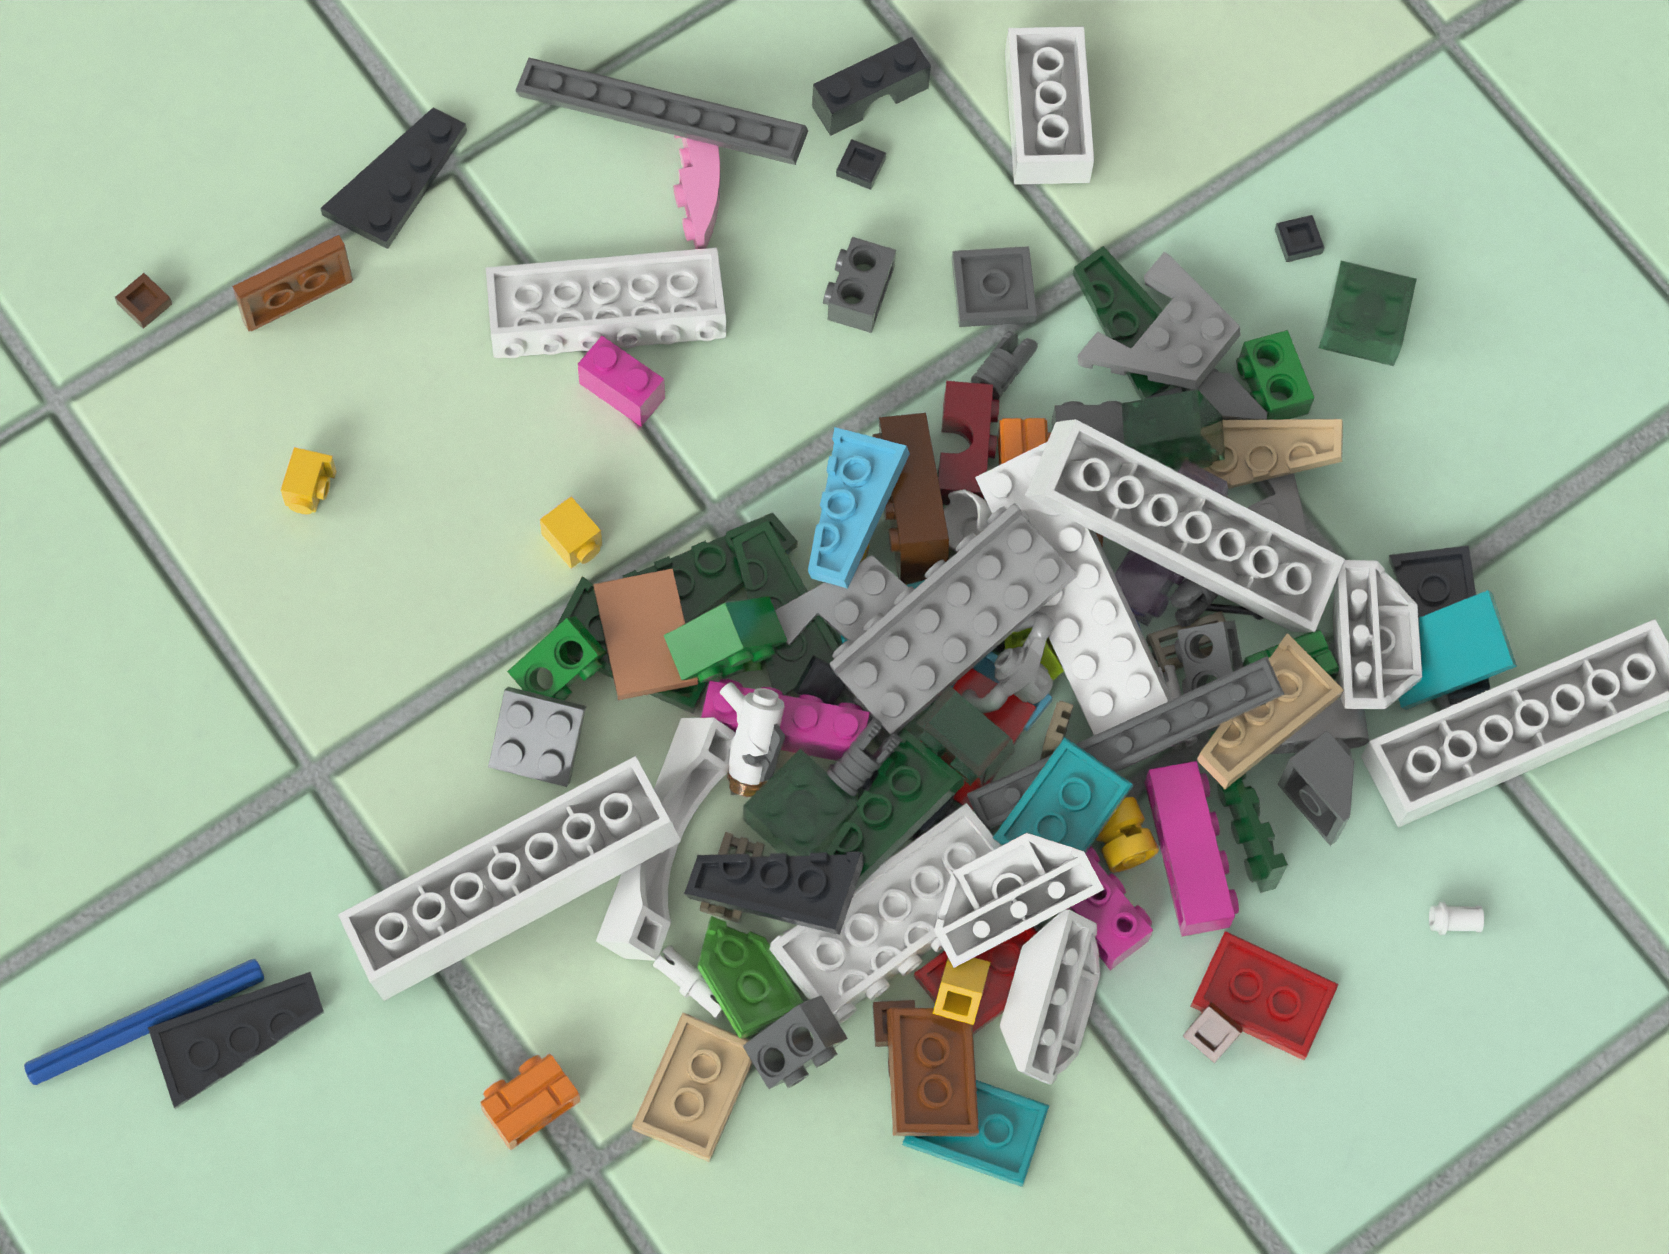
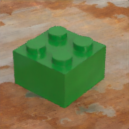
(726, 639)

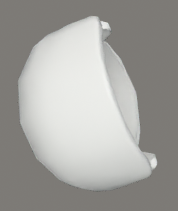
(965, 515)

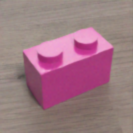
(621, 381)

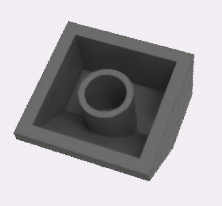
(1321, 784)

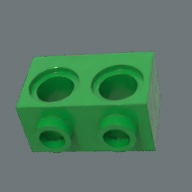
(1283, 377)
(552, 655)

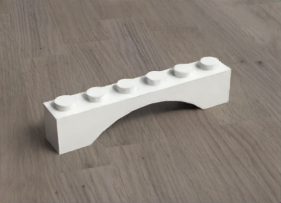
(639, 908)

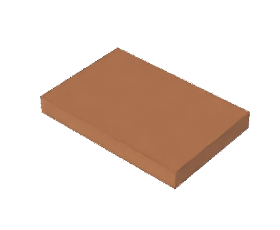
(634, 619)

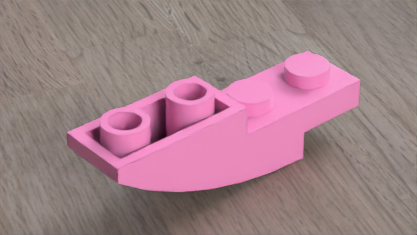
(698, 189)

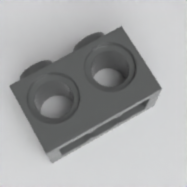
(865, 285)
(1222, 661)
(792, 1038)

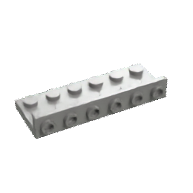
(951, 619)

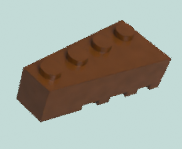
(915, 506)

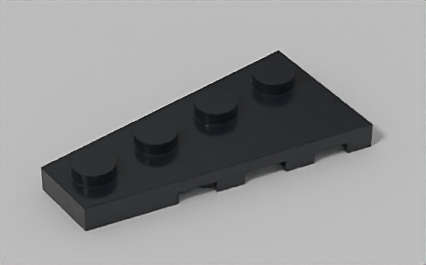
(395, 182)
(1437, 581)
(791, 889)
(225, 1036)

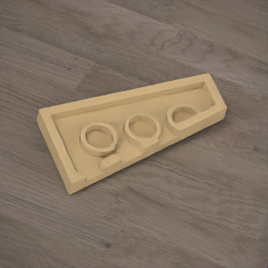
(1276, 448)
(1254, 735)

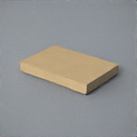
(694, 1088)

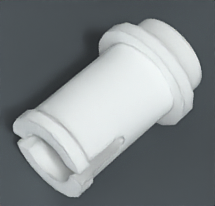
(1456, 918)

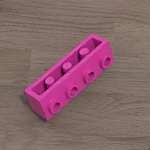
(806, 722)
(1190, 848)
(1119, 924)

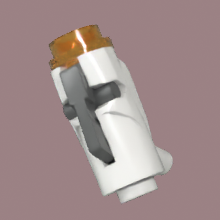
(756, 739)

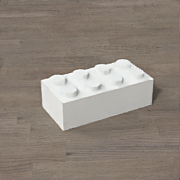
(1049, 105)

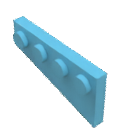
(856, 493)

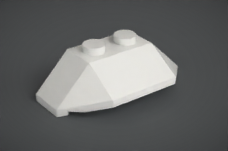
(1374, 636)
(1011, 893)
(1052, 996)

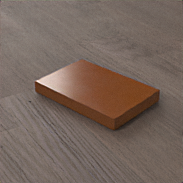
(293, 283)
(931, 1074)

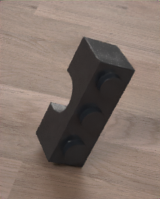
(847, 94)

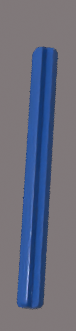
(136, 1024)

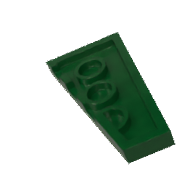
(901, 799)

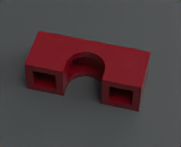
(967, 412)

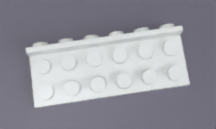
(617, 297)
(887, 919)

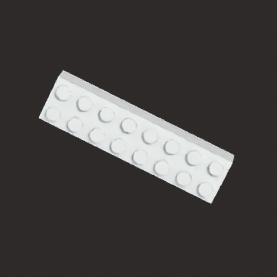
(1184, 526)
(1090, 616)
(1521, 724)
(508, 878)

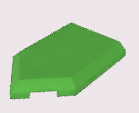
(745, 978)

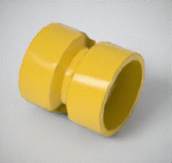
(1125, 839)

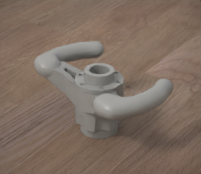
(1019, 669)

